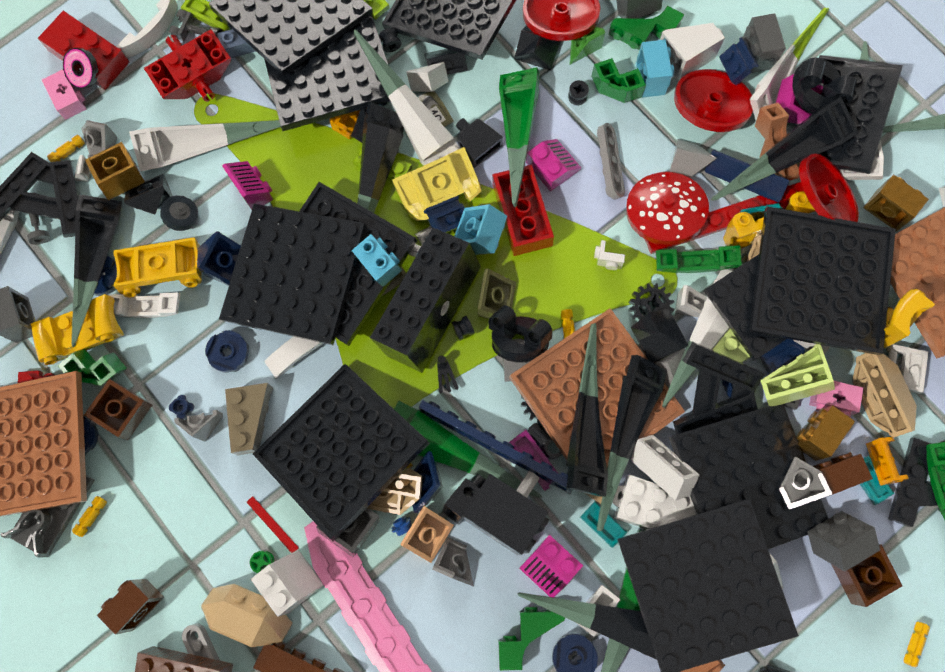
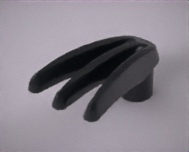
(443, 369)

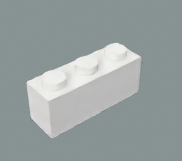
(664, 467)

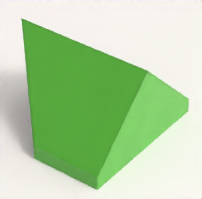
(587, 44)

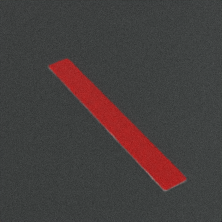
(270, 522)

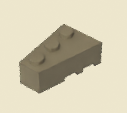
(246, 416)

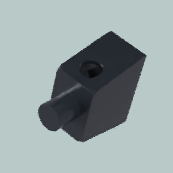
(478, 139)
(458, 502)

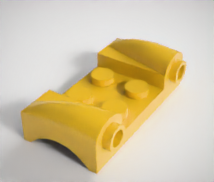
(743, 228)
(157, 264)
(904, 315)
(54, 335)

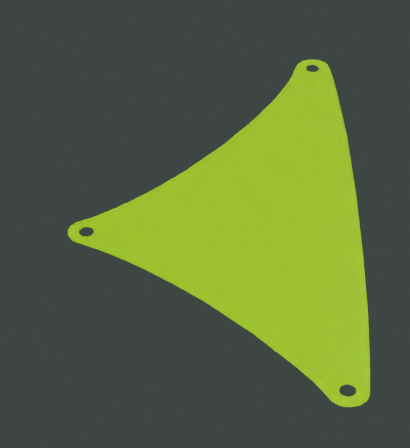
(545, 279)

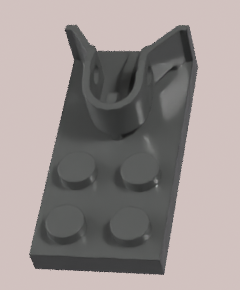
(42, 528)

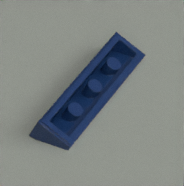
(729, 168)

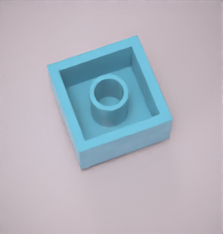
(655, 67)
(481, 228)

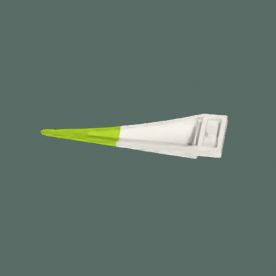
(769, 86)

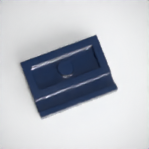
(738, 61)
(445, 215)
(781, 355)

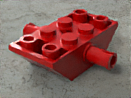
(189, 67)

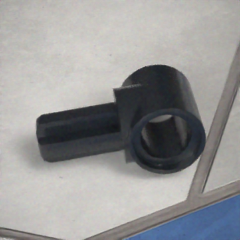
(544, 439)

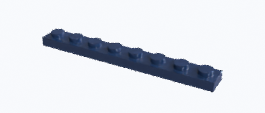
(489, 442)

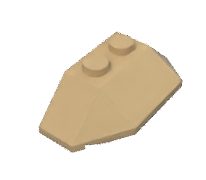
(885, 394)
(400, 494)
(244, 616)

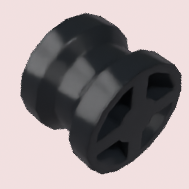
(390, 40)
(580, 97)
(463, 328)

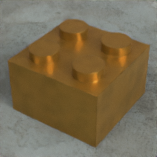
(114, 171)
(896, 203)
(824, 432)

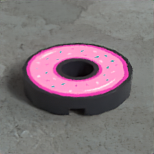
(71, 62)

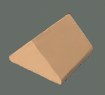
(427, 534)

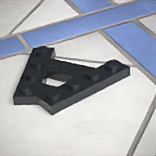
(33, 168)
(711, 368)
(912, 492)

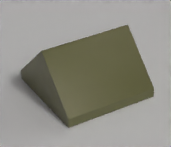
(495, 293)

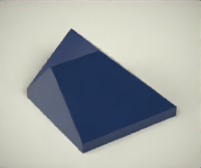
(218, 257)
(430, 481)

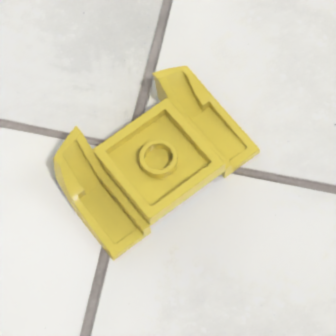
(437, 182)

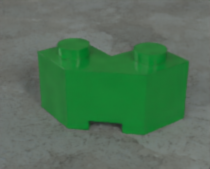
(618, 86)
(93, 371)

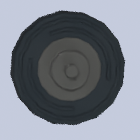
(179, 213)

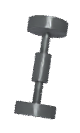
(38, 236)

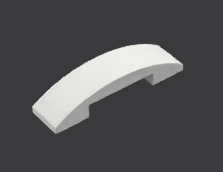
(152, 32)
(146, 306)
(288, 354)

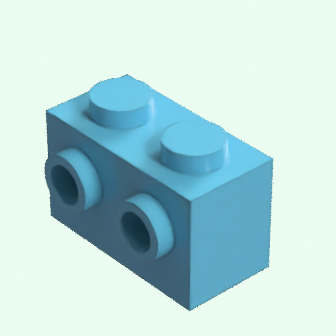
(377, 260)

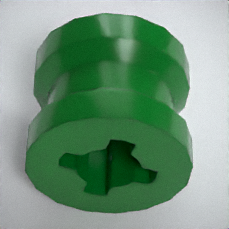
(257, 560)

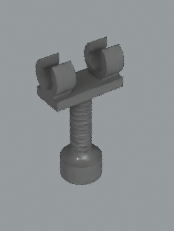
(187, 26)

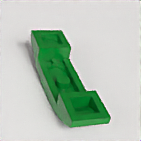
(698, 261)
(936, 471)

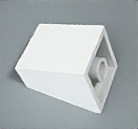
(692, 47)
(287, 583)

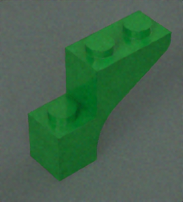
(640, 30)
(532, 625)

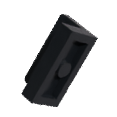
(453, 60)

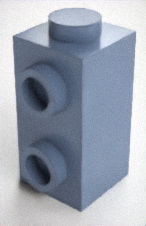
(234, 44)

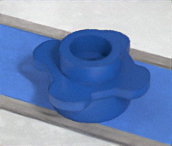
(401, 525)

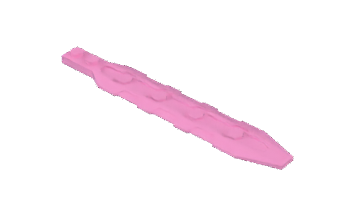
(363, 606)

